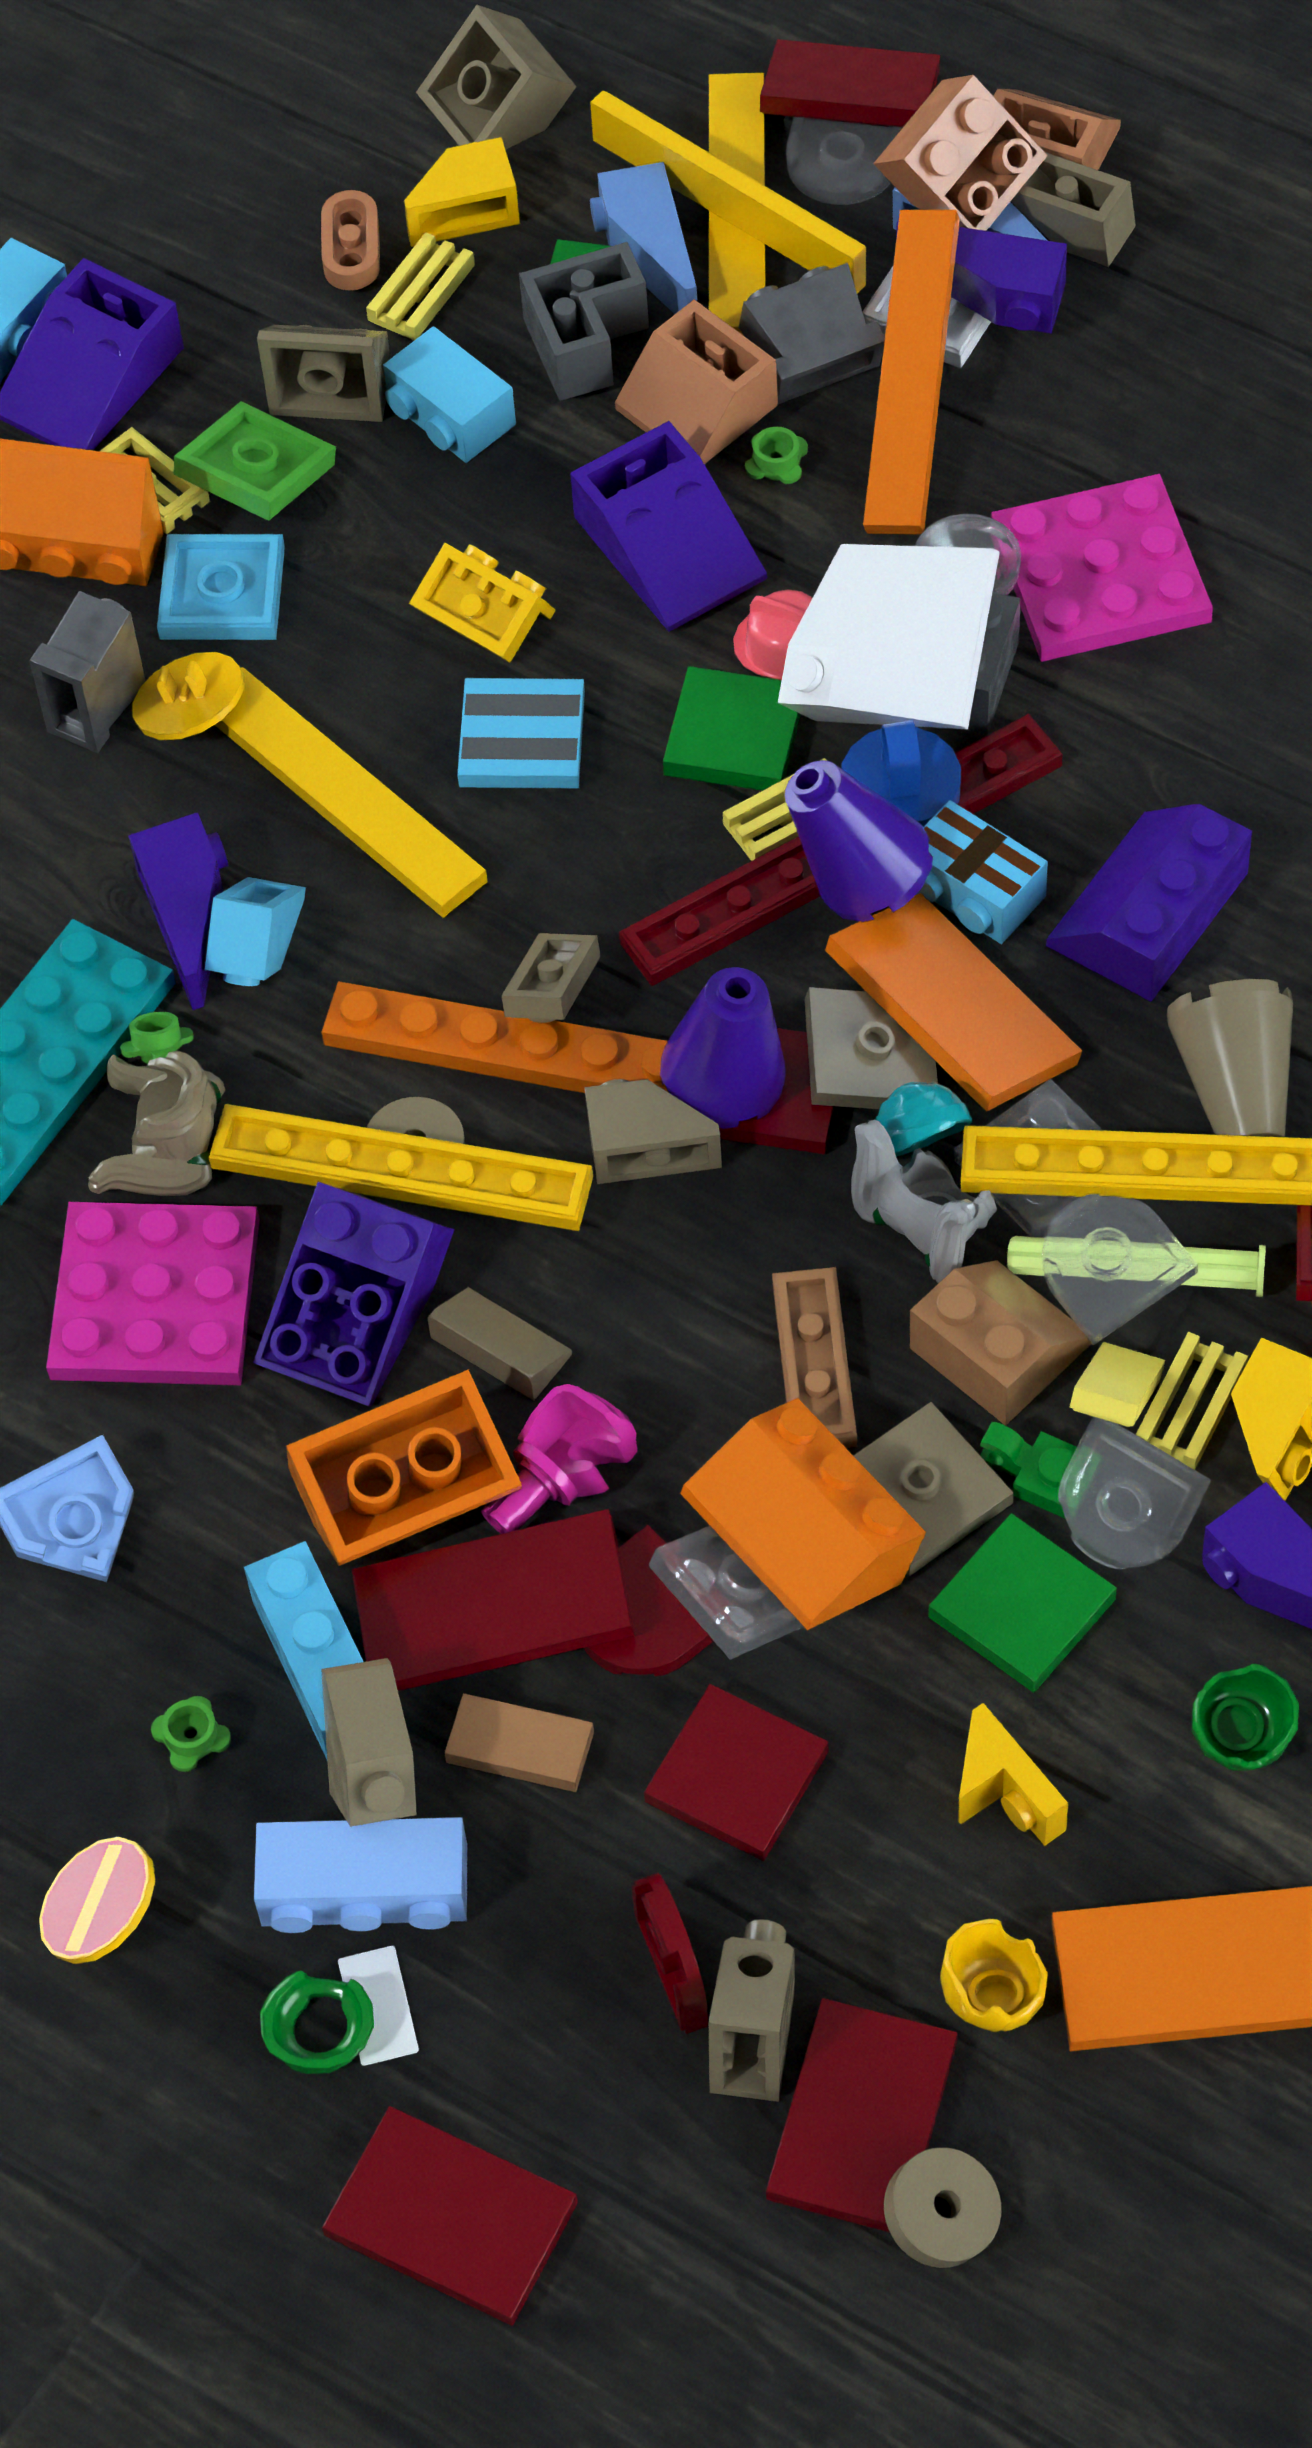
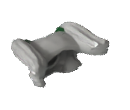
(916, 1199)

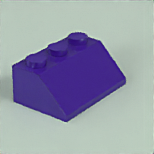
(1155, 896)

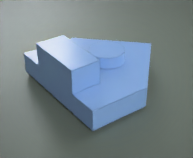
(69, 1511)

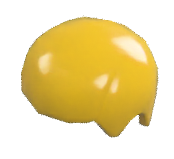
(992, 1977)

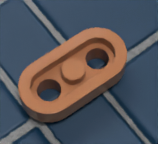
(350, 240)

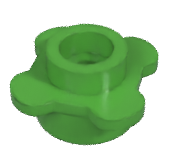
(776, 455)
(155, 1036)
(185, 1715)

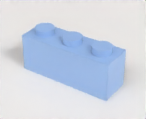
(361, 1874)

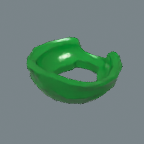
(292, 1998)

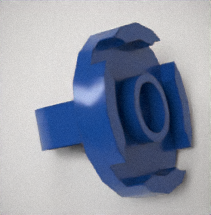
(907, 768)

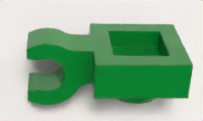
(1036, 1467)

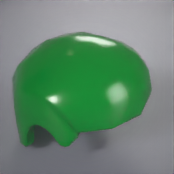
(1245, 1717)

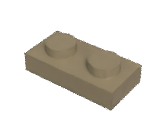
(551, 977)

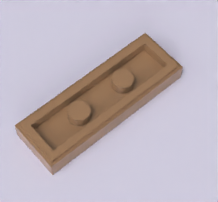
(815, 1348)

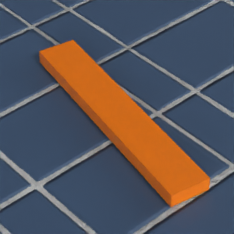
(911, 372)

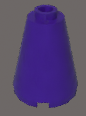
(856, 842)
(727, 1051)

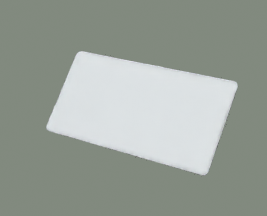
(382, 1980)

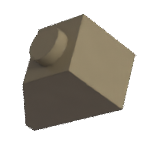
(1079, 208)
(647, 1132)
(367, 1743)

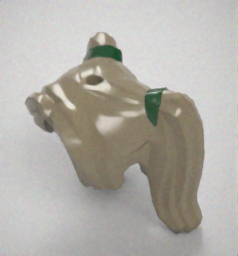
(170, 1128)

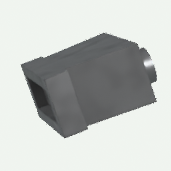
(812, 331)
(88, 671)

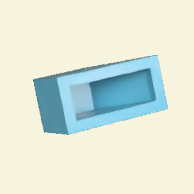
(252, 929)

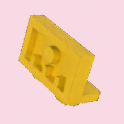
(479, 602)

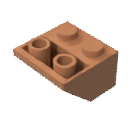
(1061, 128)
(961, 154)
(700, 380)

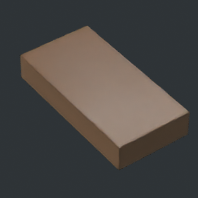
(519, 1742)

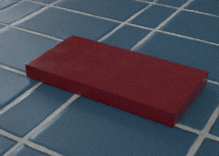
(495, 1600)

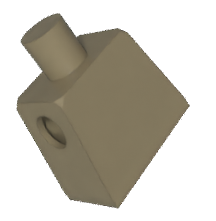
(752, 1998)

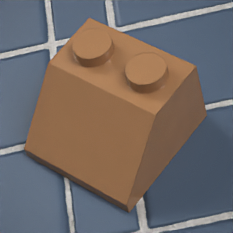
(994, 1337)

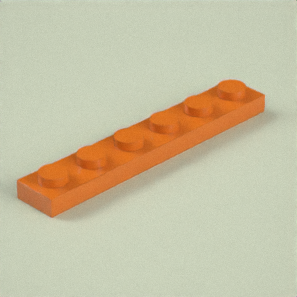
(486, 1040)

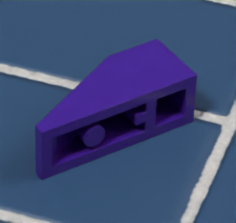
(1009, 278)
(180, 879)
(1263, 1555)

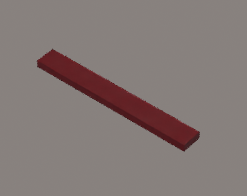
(783, 879)

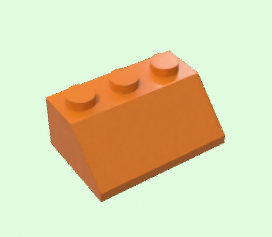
(77, 513)
(401, 1468)
(805, 1514)

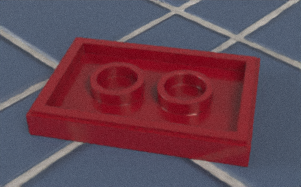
(847, 83)
(859, 2111)
(450, 2215)

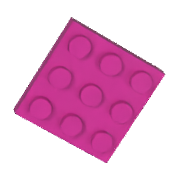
(1104, 568)
(153, 1293)

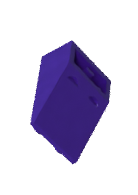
(89, 357)
(665, 526)
(351, 1293)

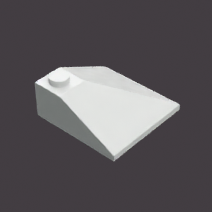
(892, 637)

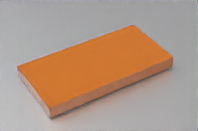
(954, 1002)
(1186, 1968)

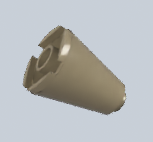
(1238, 1054)

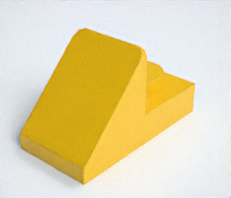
(1000, 1768)

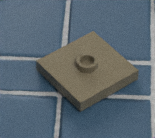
(859, 1050)
(935, 1480)

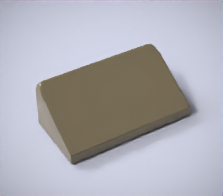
(498, 1342)

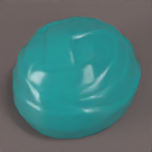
(921, 1115)

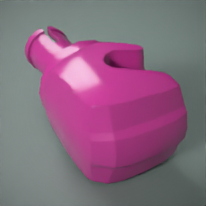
(559, 1454)

